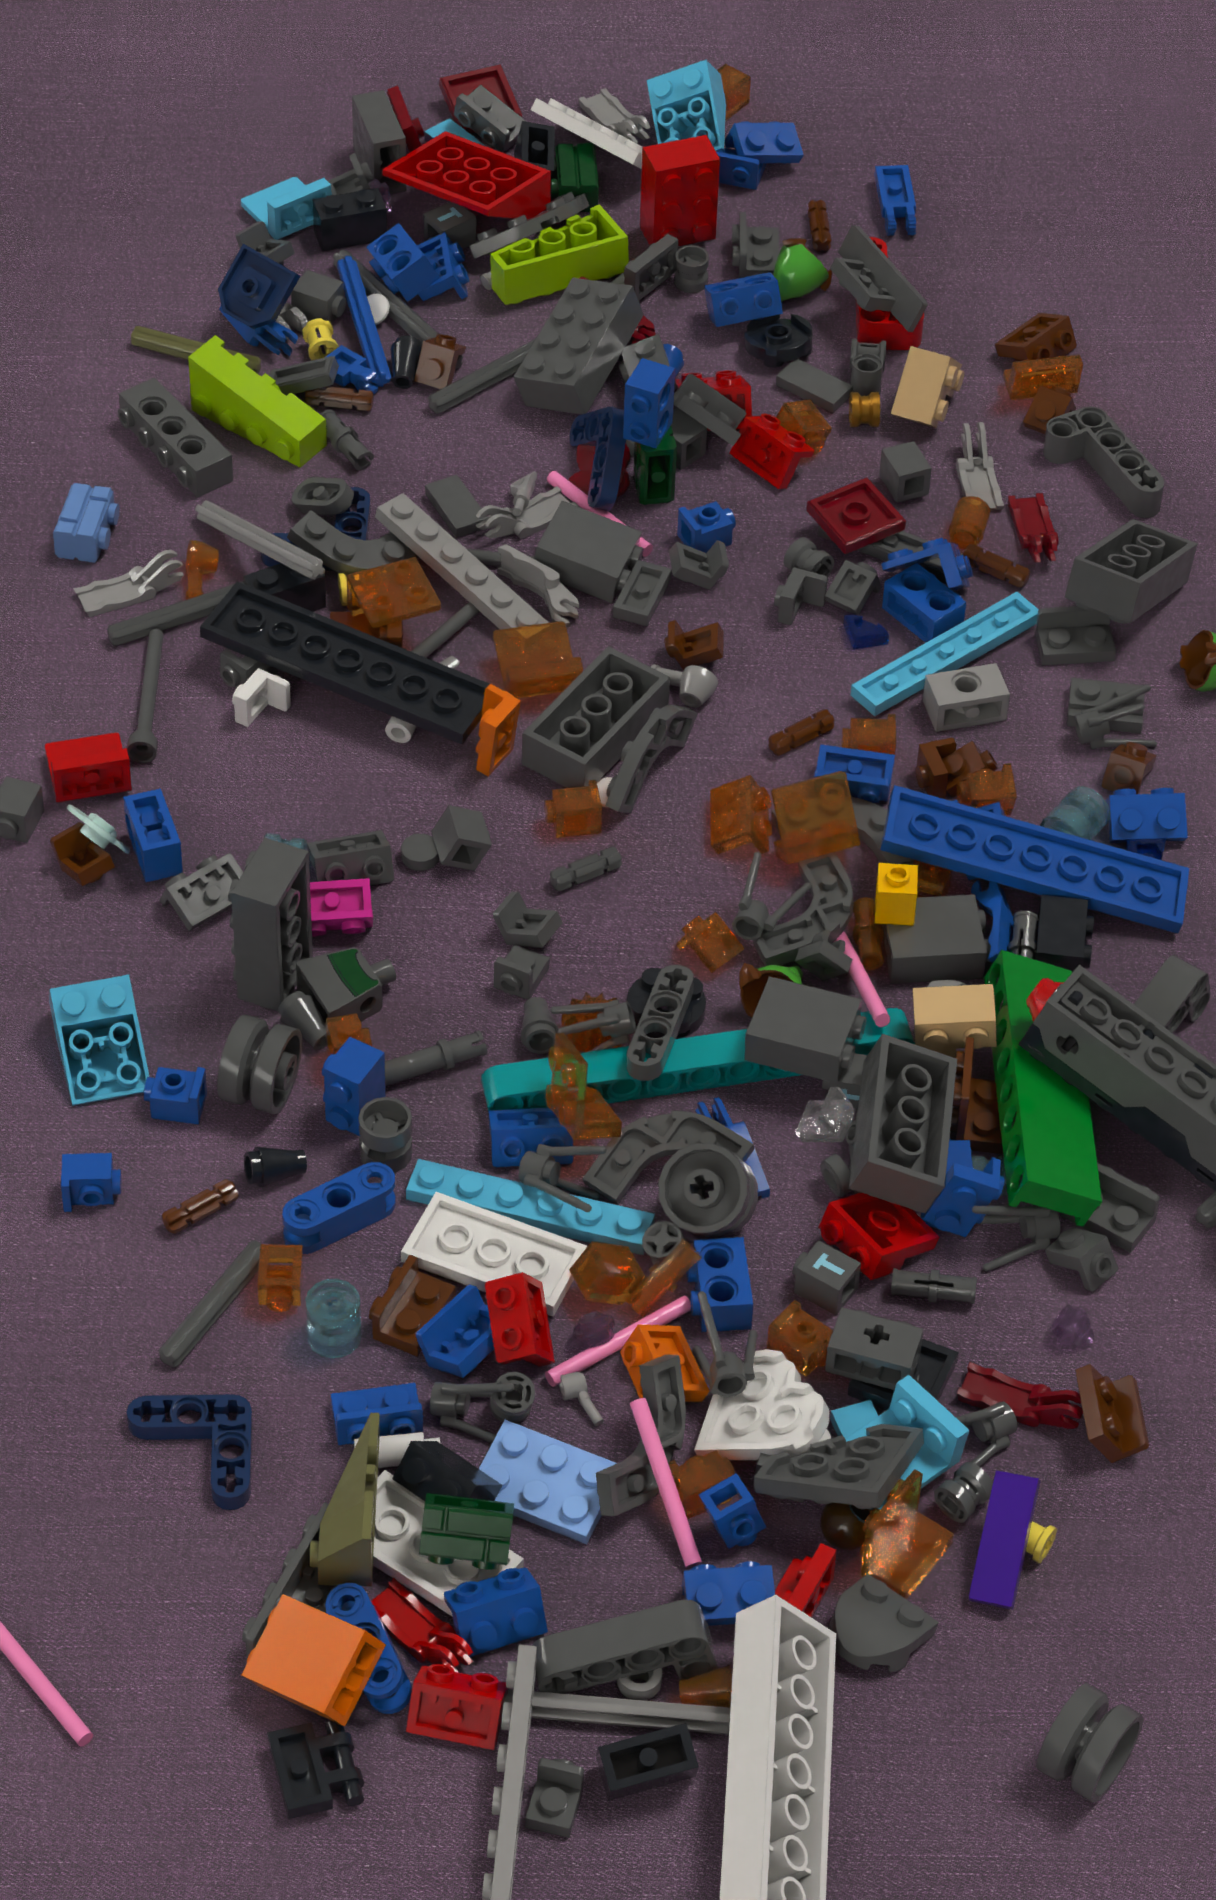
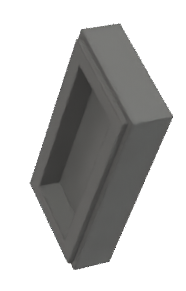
(306, 375)
(814, 384)
(454, 505)

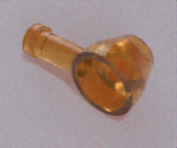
(200, 560)

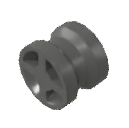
(660, 1238)

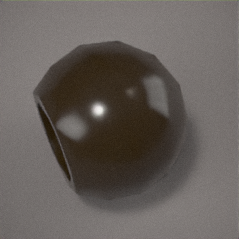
(843, 1525)

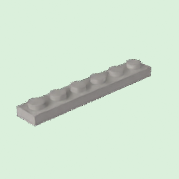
(456, 564)
(511, 1761)

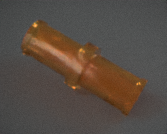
(868, 934)
(663, 1278)

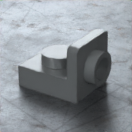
(853, 586)
(520, 972)
(555, 1797)

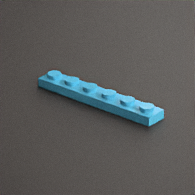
(945, 653)
(531, 1205)

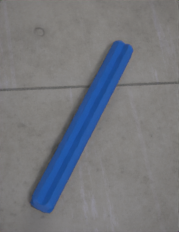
(363, 320)

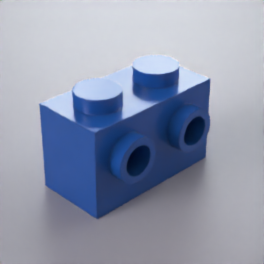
(351, 1081)

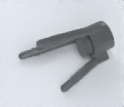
(1094, 724)
(754, 914)
(614, 1020)
(543, 1172)
(1035, 1223)
(727, 1372)
(452, 1400)
(991, 1424)

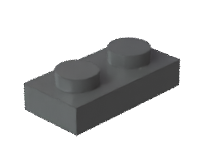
(642, 593)

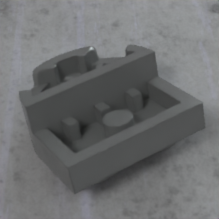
(878, 1625)

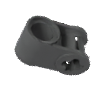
(867, 366)

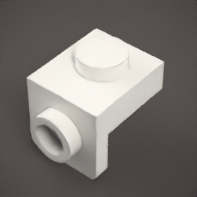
(257, 693)

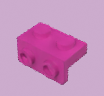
(341, 906)

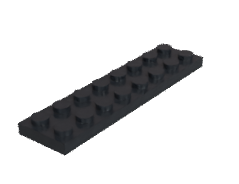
(347, 662)

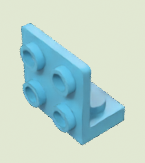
(286, 205)
(942, 1431)

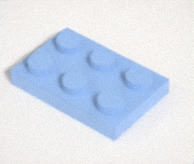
(546, 1480)

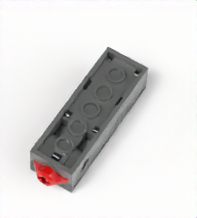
(1127, 1066)

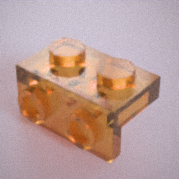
(740, 815)

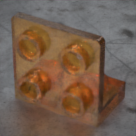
(391, 593)
(536, 659)
(814, 818)
(576, 1106)
(901, 1541)

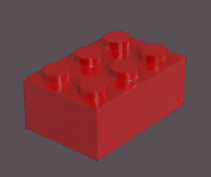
(680, 190)

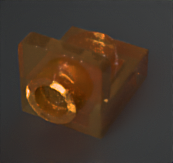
(710, 941)

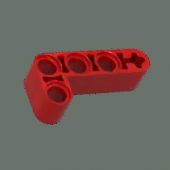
(883, 326)

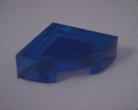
(864, 633)
(1148, 847)

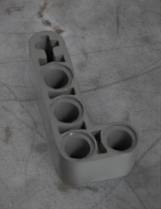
(1098, 439)
(1175, 993)
(626, 1647)

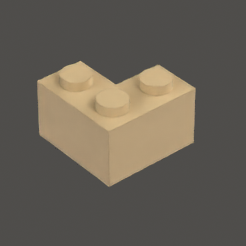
(924, 385)
(951, 1014)

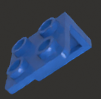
(954, 565)

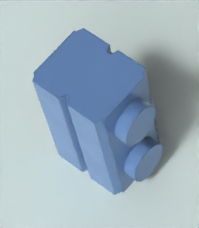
(85, 522)

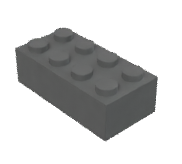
(578, 346)
(1130, 571)
(594, 719)
(271, 922)
(903, 1123)

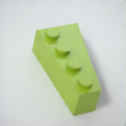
(582, 248)
(253, 405)

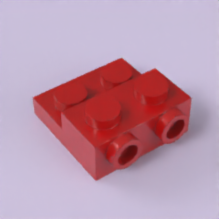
(876, 1233)

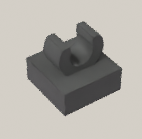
(823, 958)

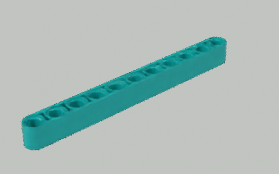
(691, 1066)

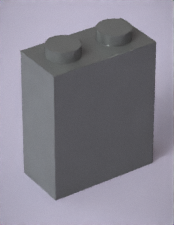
(377, 135)
(589, 551)
(941, 944)
(804, 1030)

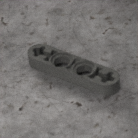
(657, 1021)

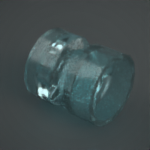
(1079, 814)
(333, 1318)

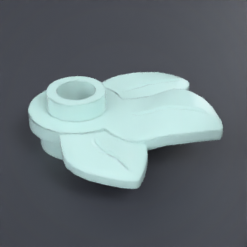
(98, 829)

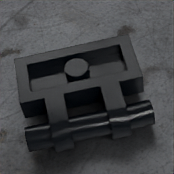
(301, 1772)

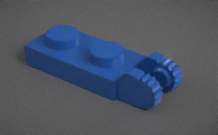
(896, 197)

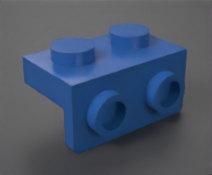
(766, 141)
(866, 771)
(1147, 815)
(962, 1191)
(458, 1334)
(727, 1590)
(497, 1610)

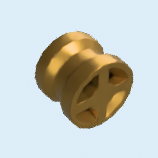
(864, 409)

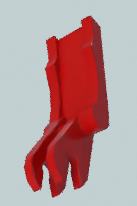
(419, 1629)

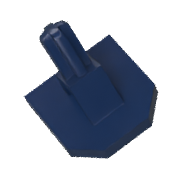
(255, 288)

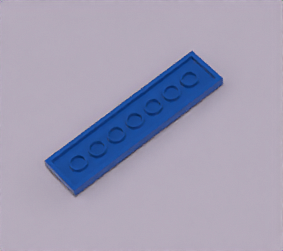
(1035, 858)

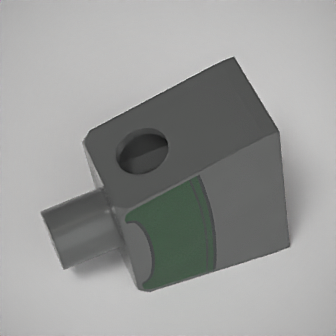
(344, 983)

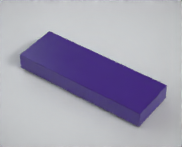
(1004, 1539)

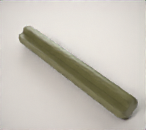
(177, 345)

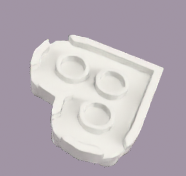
(768, 1417)

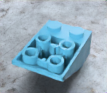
(689, 104)
(99, 1039)

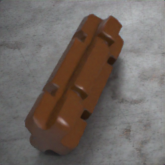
(819, 225)
(340, 398)
(997, 566)
(801, 732)
(200, 1206)

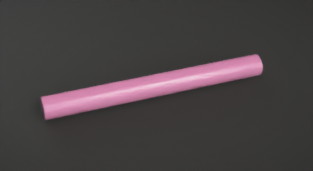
(581, 499)
(865, 985)
(595, 1354)
(665, 1483)
(44, 1688)

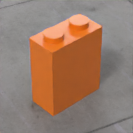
(313, 1659)

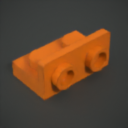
(496, 728)
(654, 1341)

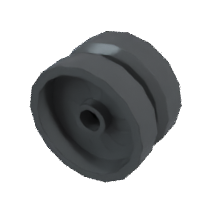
(259, 1064)
(684, 1185)
(1089, 1742)

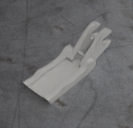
(610, 113)
(978, 473)
(532, 519)
(540, 579)
(131, 588)

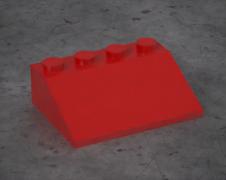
(474, 177)

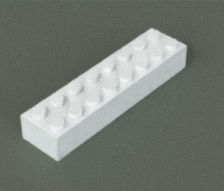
(778, 1756)

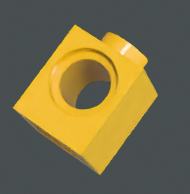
(896, 894)

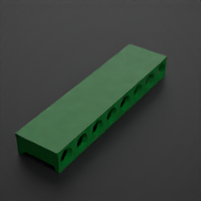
(1052, 1117)

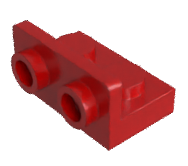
(770, 449)
(519, 1320)
(808, 1580)
(456, 1706)

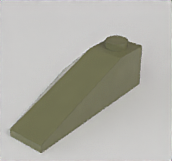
(348, 1524)

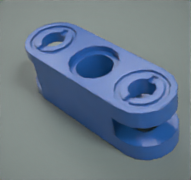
(339, 1207)
(354, 1606)

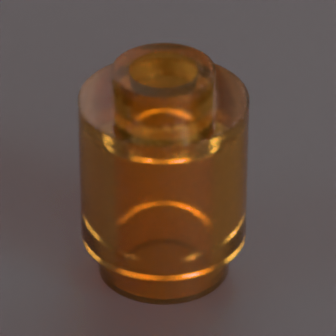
(969, 521)

